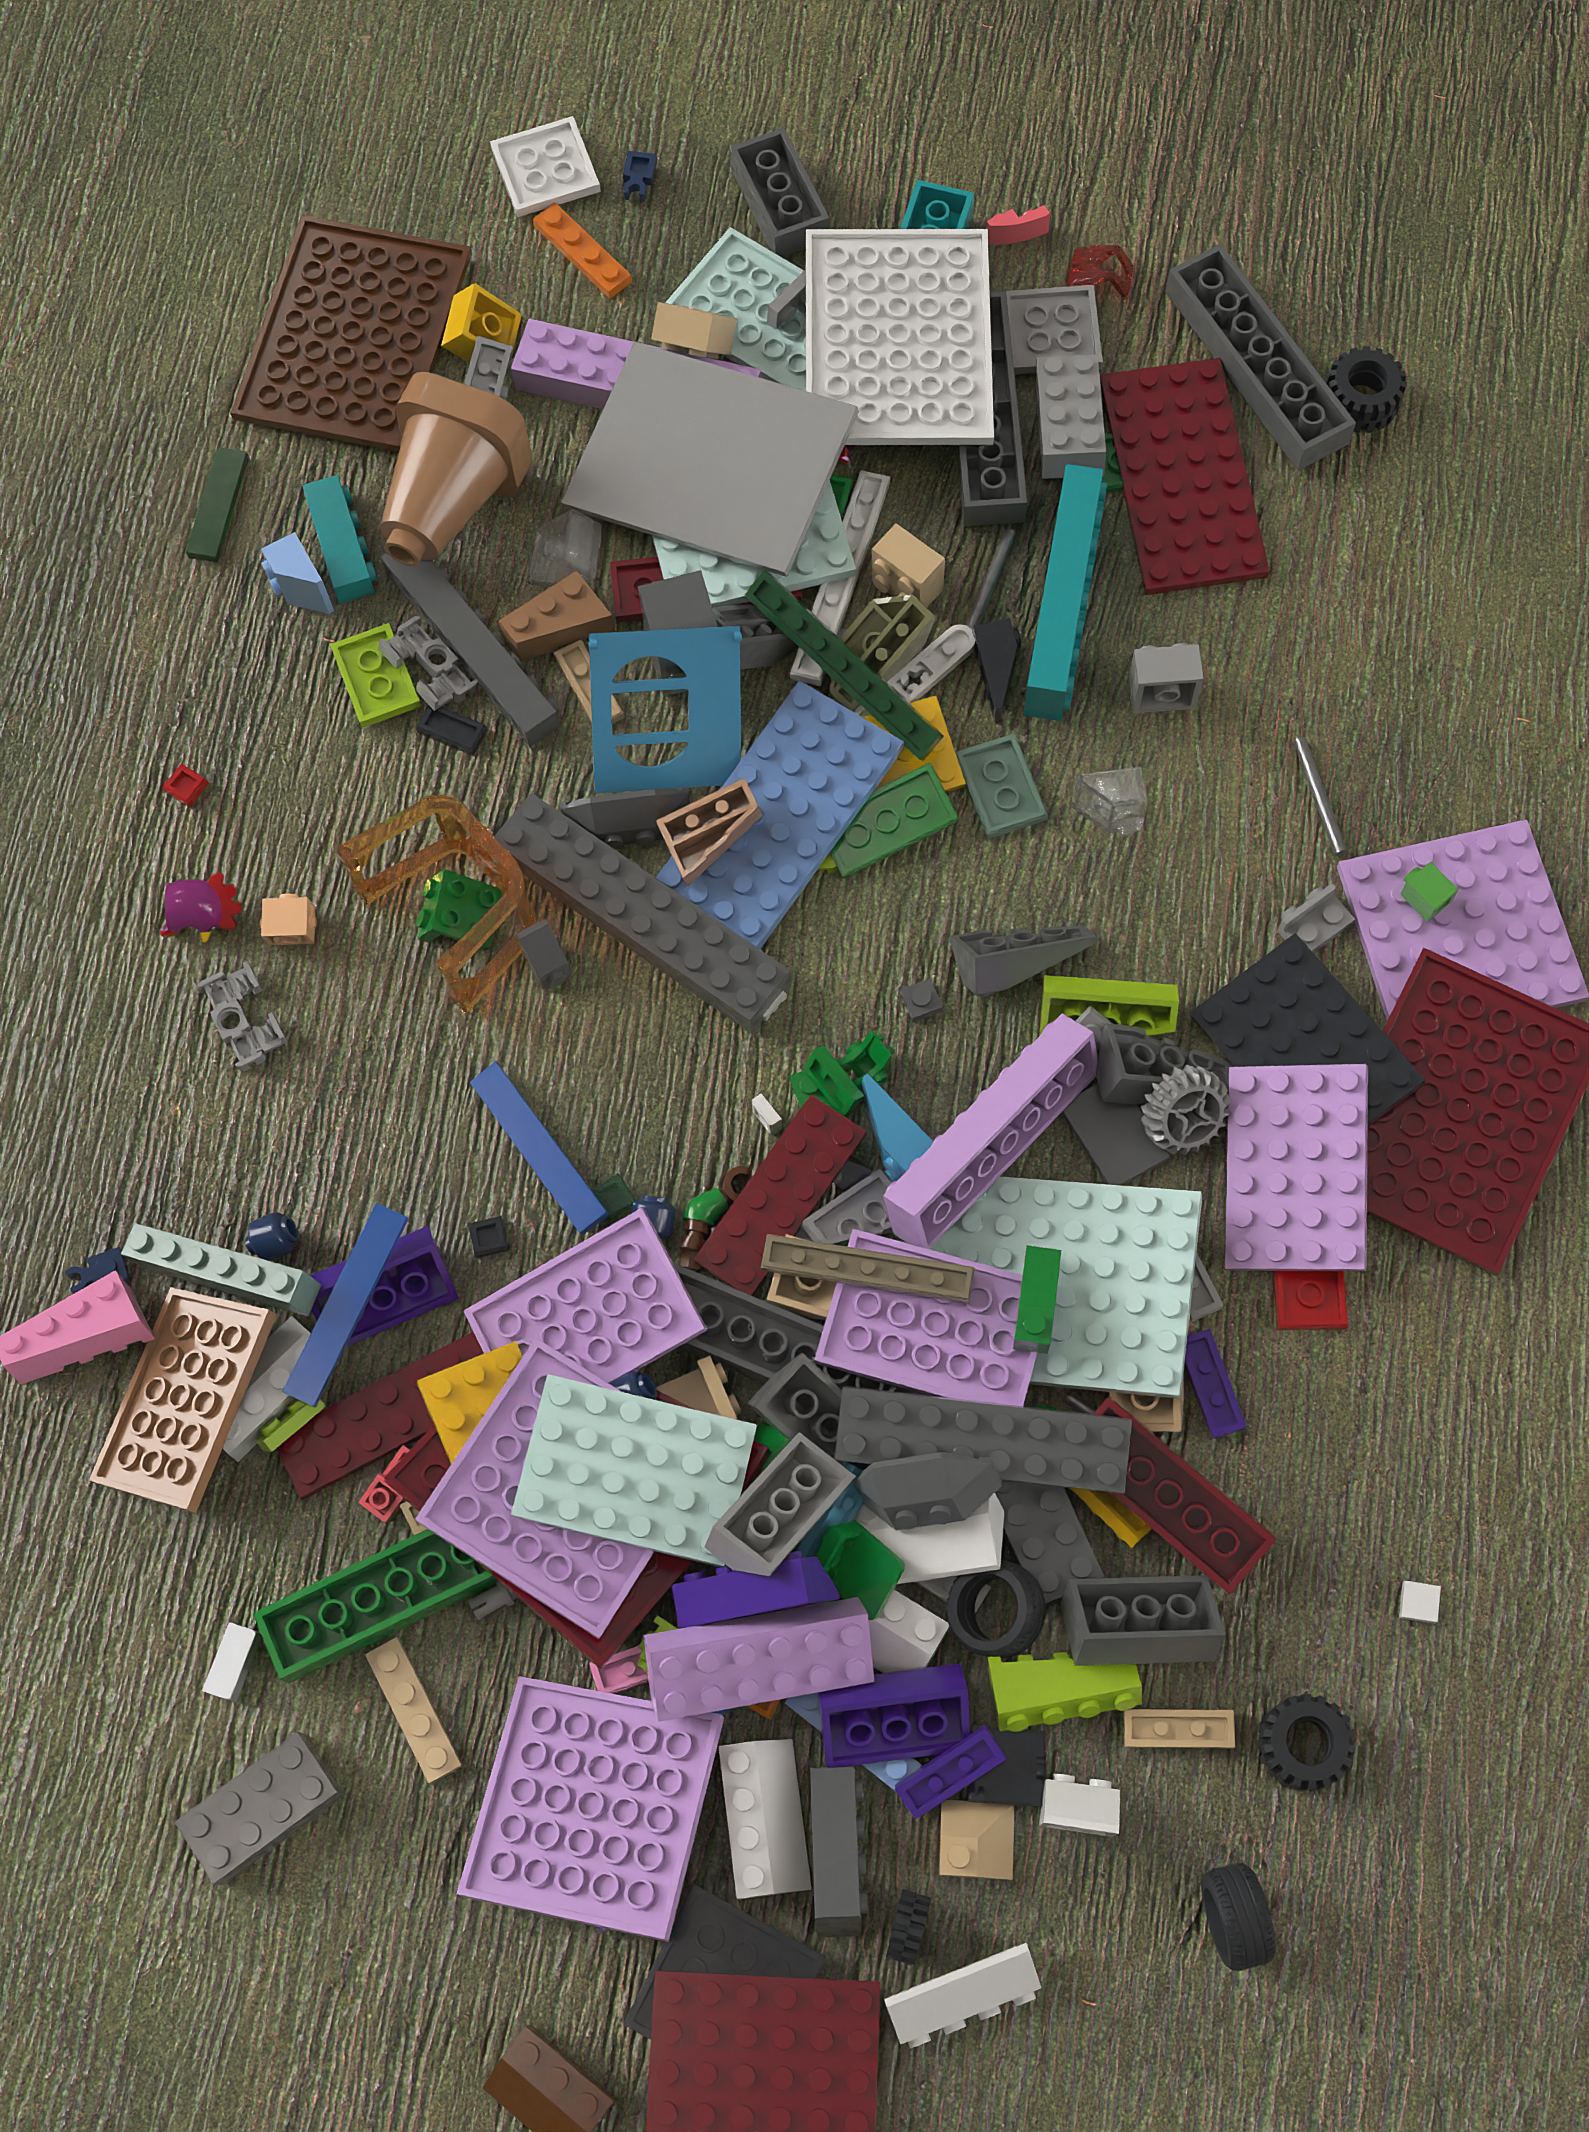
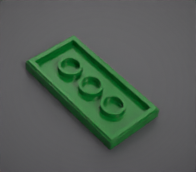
(894, 820)

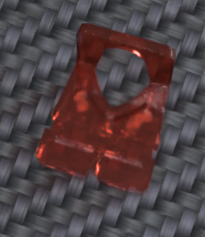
(1087, 269)

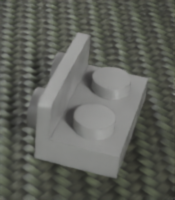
(489, 366)
(1317, 919)

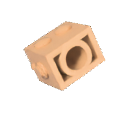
(288, 920)

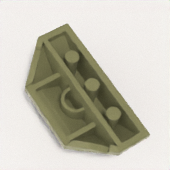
(886, 638)

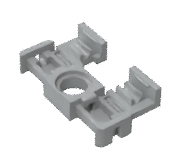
(417, 641)
(224, 1001)

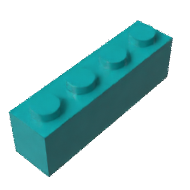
(339, 539)

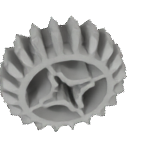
(1193, 1105)

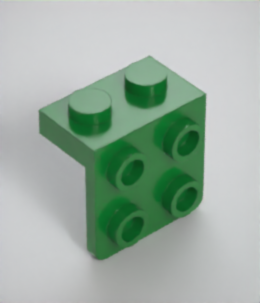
(454, 906)
(860, 1565)

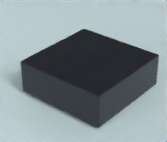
(488, 1237)

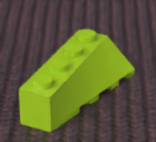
(1121, 1002)
(1056, 1690)

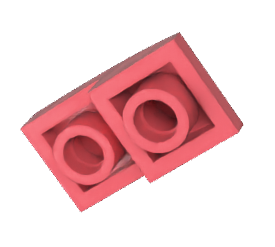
(1010, 228)
(380, 1497)

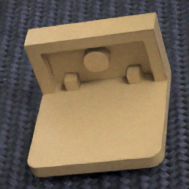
(704, 1390)

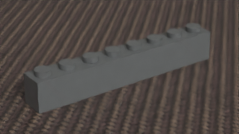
(476, 647)

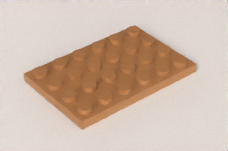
(183, 1399)

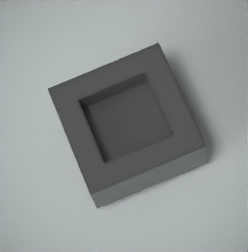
(921, 1000)

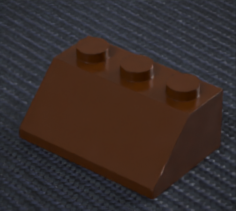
(547, 2087)

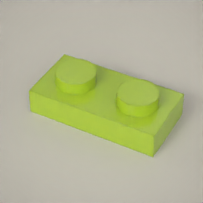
(278, 1431)

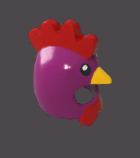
(200, 906)

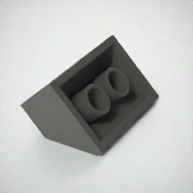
(803, 1402)

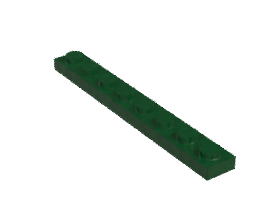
(844, 665)

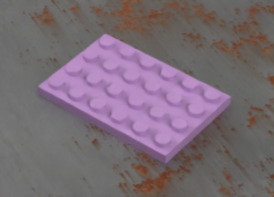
(1297, 1168)
(600, 1304)
(928, 1341)

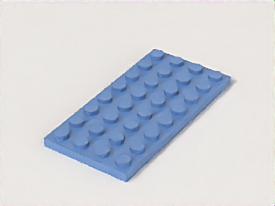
(810, 781)

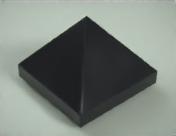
(851, 1174)

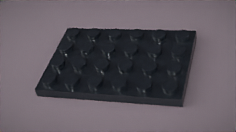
(1299, 1014)

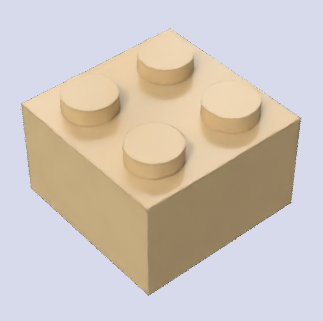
(693, 330)
(907, 566)

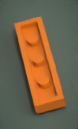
(582, 250)

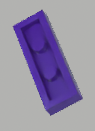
(1212, 1386)
(950, 1771)

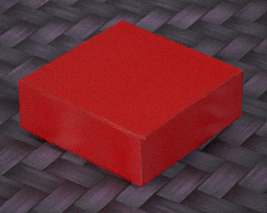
(185, 785)

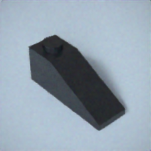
(996, 657)

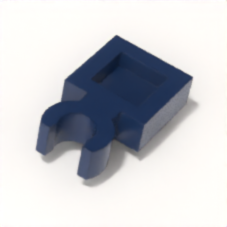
(638, 172)
(100, 1266)

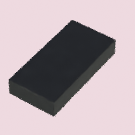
(452, 729)

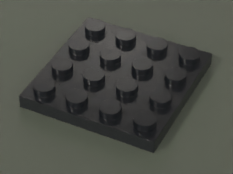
(721, 1940)

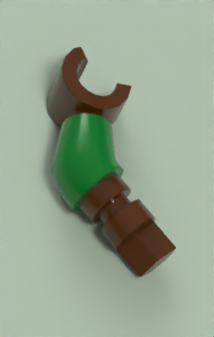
(702, 1213)

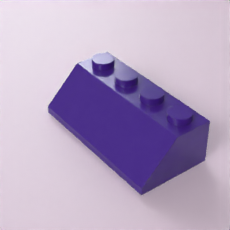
(409, 1286)
(743, 1594)
(895, 1716)

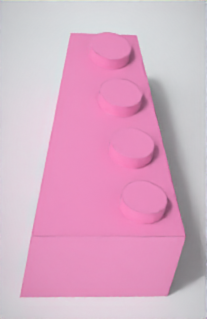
(74, 1330)

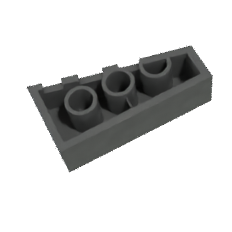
(836, 1852)

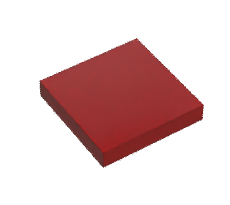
(1310, 1300)

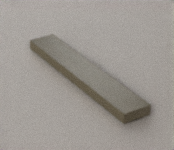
(867, 1268)

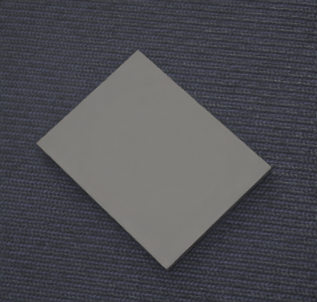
(710, 458)

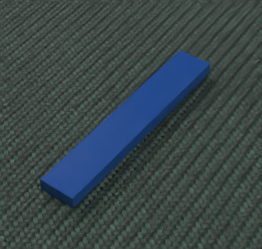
(539, 1148)
(345, 1305)

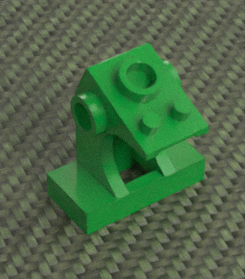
(863, 1058)

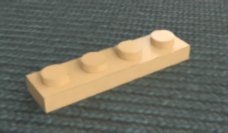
(413, 1710)

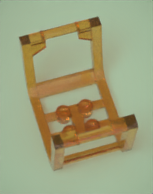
(483, 851)

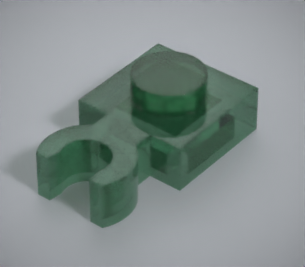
(614, 1196)

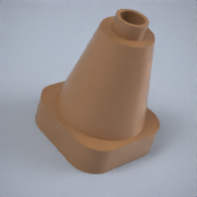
(451, 460)

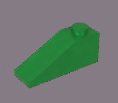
(1037, 1299)

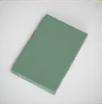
(1001, 786)

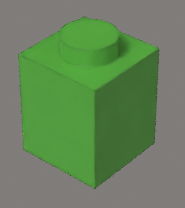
(1428, 890)

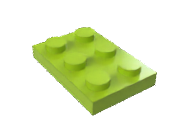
(371, 680)

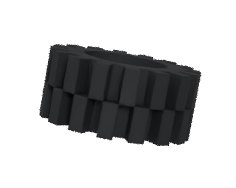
(908, 1927)

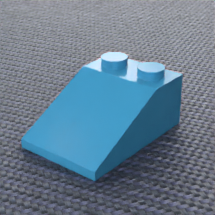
(895, 1133)

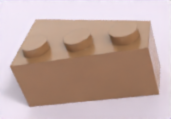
(556, 618)
(708, 827)

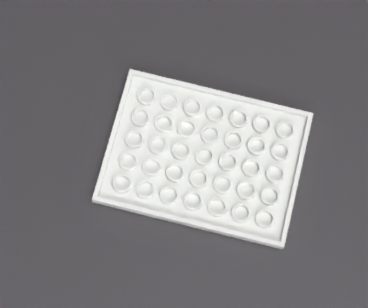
(902, 332)

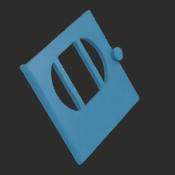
(714, 707)

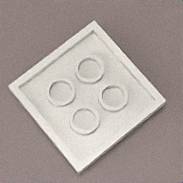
(545, 166)

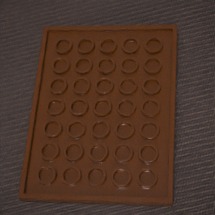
(349, 331)

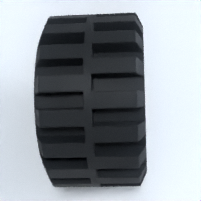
(1372, 370)
(1331, 1724)

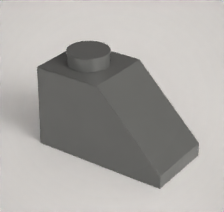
(544, 954)

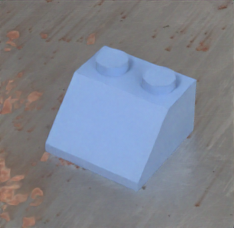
(295, 575)

